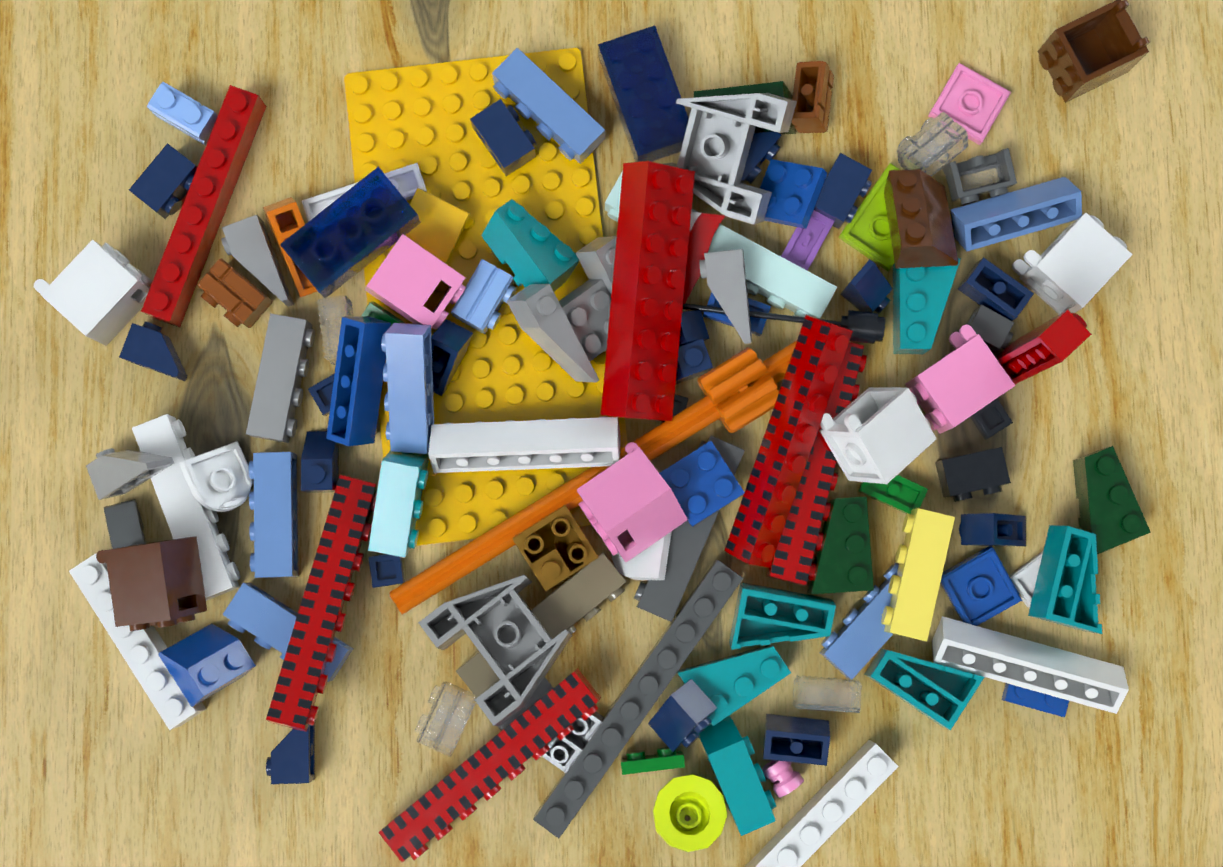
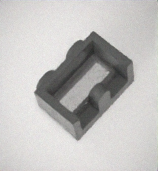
(980, 176)

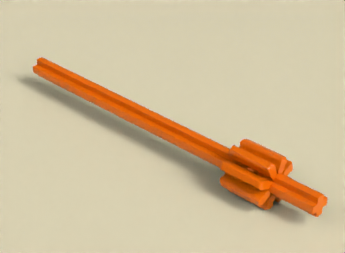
(733, 393)

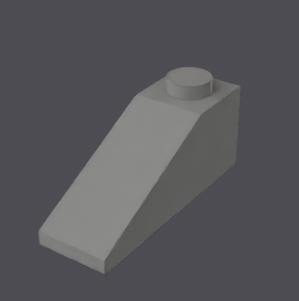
(252, 247)
(728, 283)
(122, 471)

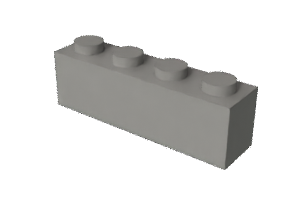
(280, 378)

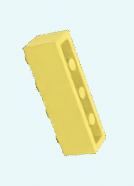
(918, 574)

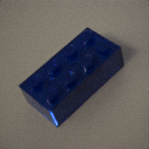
(644, 94)
(351, 232)

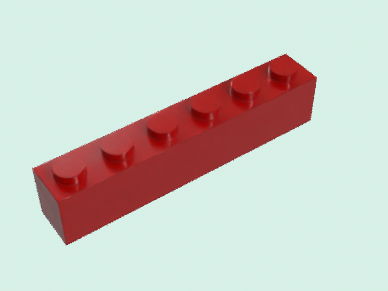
(1043, 346)

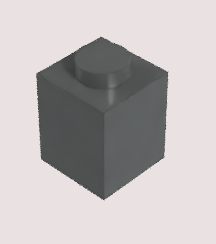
(991, 327)

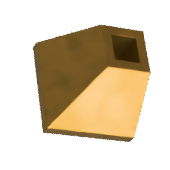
(555, 547)

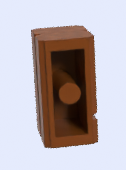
(813, 96)
(234, 293)

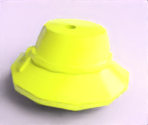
(693, 798)

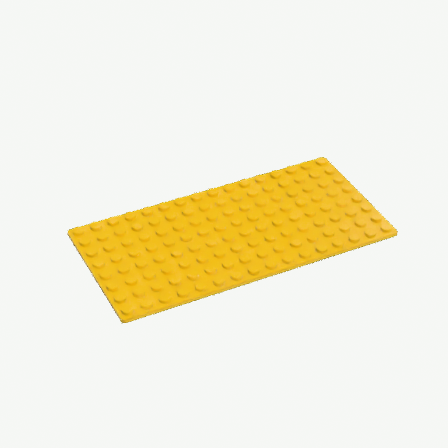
(425, 119)

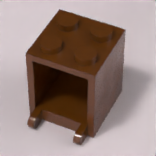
(1092, 50)
(155, 583)

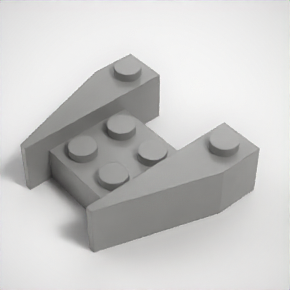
(719, 145)
(577, 325)
(506, 637)

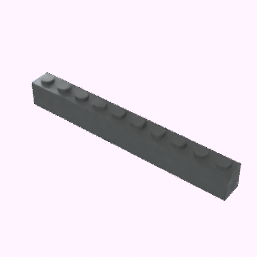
(637, 698)

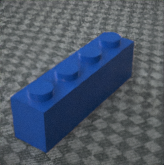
(357, 381)

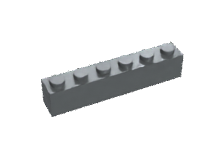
(685, 548)

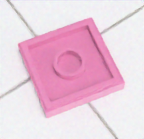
(971, 102)

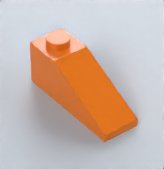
(284, 221)

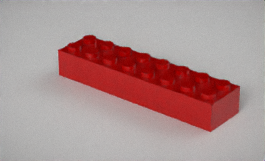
(647, 291)

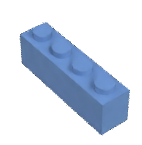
(548, 106)
(1016, 213)
(409, 387)
(274, 515)
(273, 623)
(862, 632)

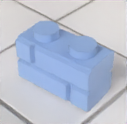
(182, 112)
(484, 297)

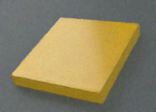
(439, 224)

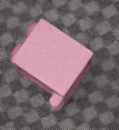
(410, 278)
(960, 382)
(630, 504)

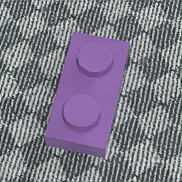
(807, 242)

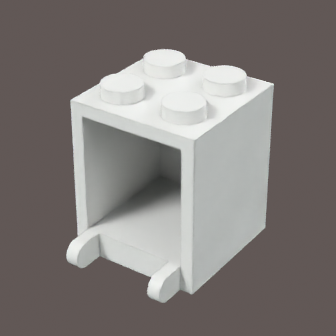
(1073, 265)
(97, 292)
(877, 434)

